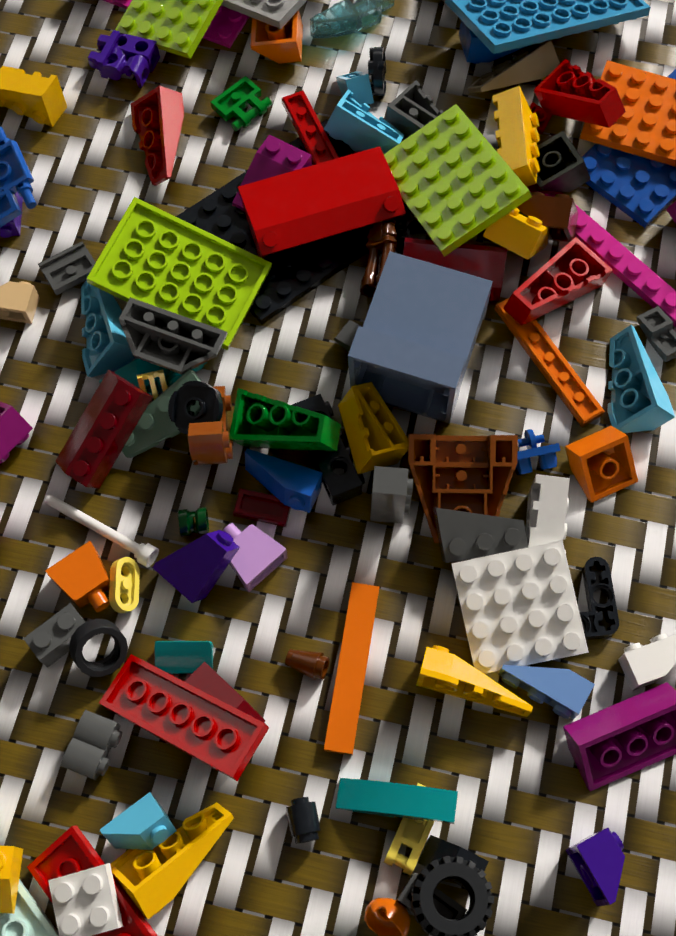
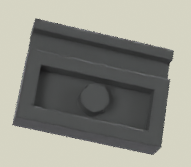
(67, 268)

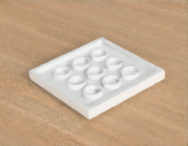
(519, 607)

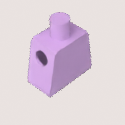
(256, 555)

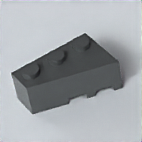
(476, 535)

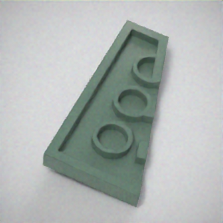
(155, 422)

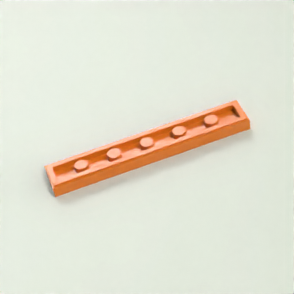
(554, 367)
(351, 669)

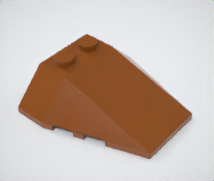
(462, 472)

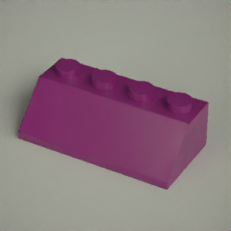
(624, 736)

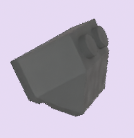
(168, 337)

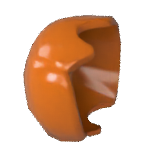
(387, 917)

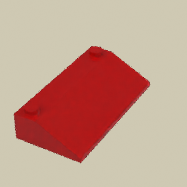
(321, 201)

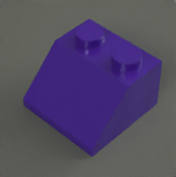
(599, 864)

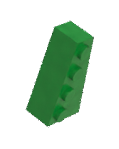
(277, 425)

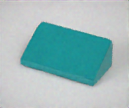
(182, 656)

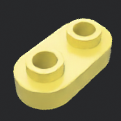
(124, 586)

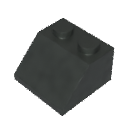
(560, 165)

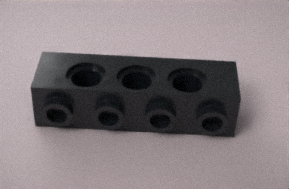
(338, 487)

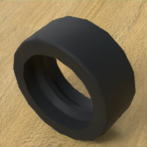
(108, 664)

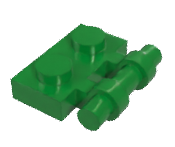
(237, 98)

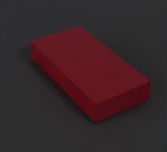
(261, 508)

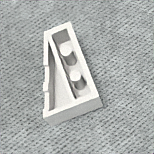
(547, 510)

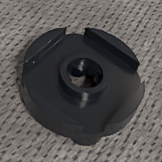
(377, 70)
(186, 396)

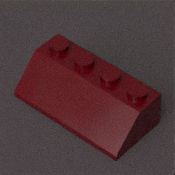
(470, 259)
(103, 430)

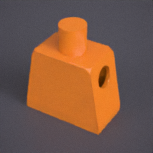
(82, 577)

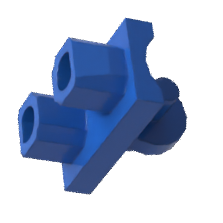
(546, 454)

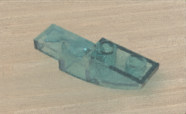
(348, 18)

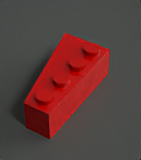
(579, 96)
(559, 281)

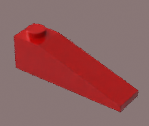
(158, 122)

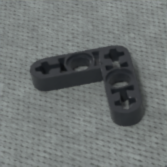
(591, 618)

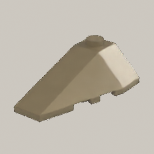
(519, 67)

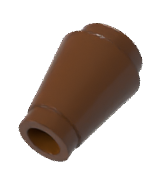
(308, 663)

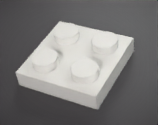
(86, 902)

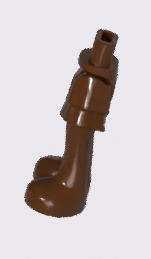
(381, 240)

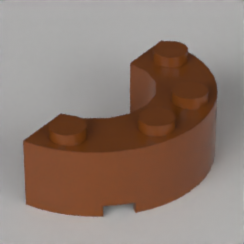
(210, 440)

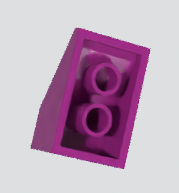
(273, 159)

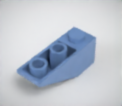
(554, 686)

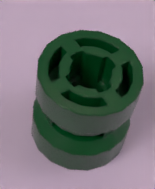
(187, 521)

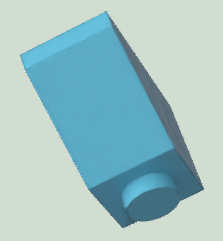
(358, 84)
(139, 826)

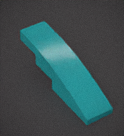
(397, 800)

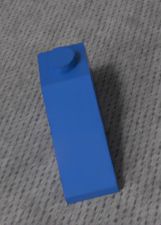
(287, 481)

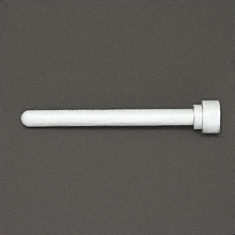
(145, 553)

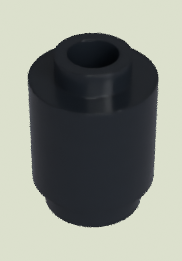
(303, 820)

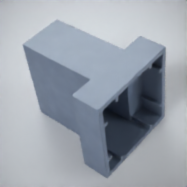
(419, 335)

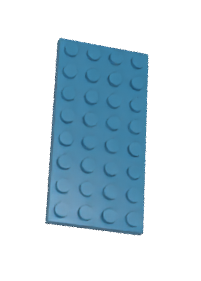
(520, 23)

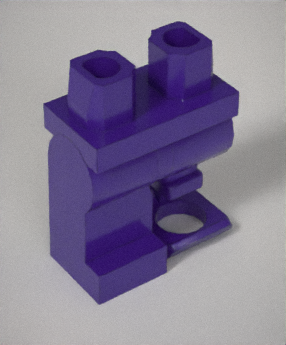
(124, 55)

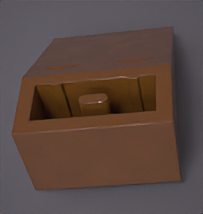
(556, 213)

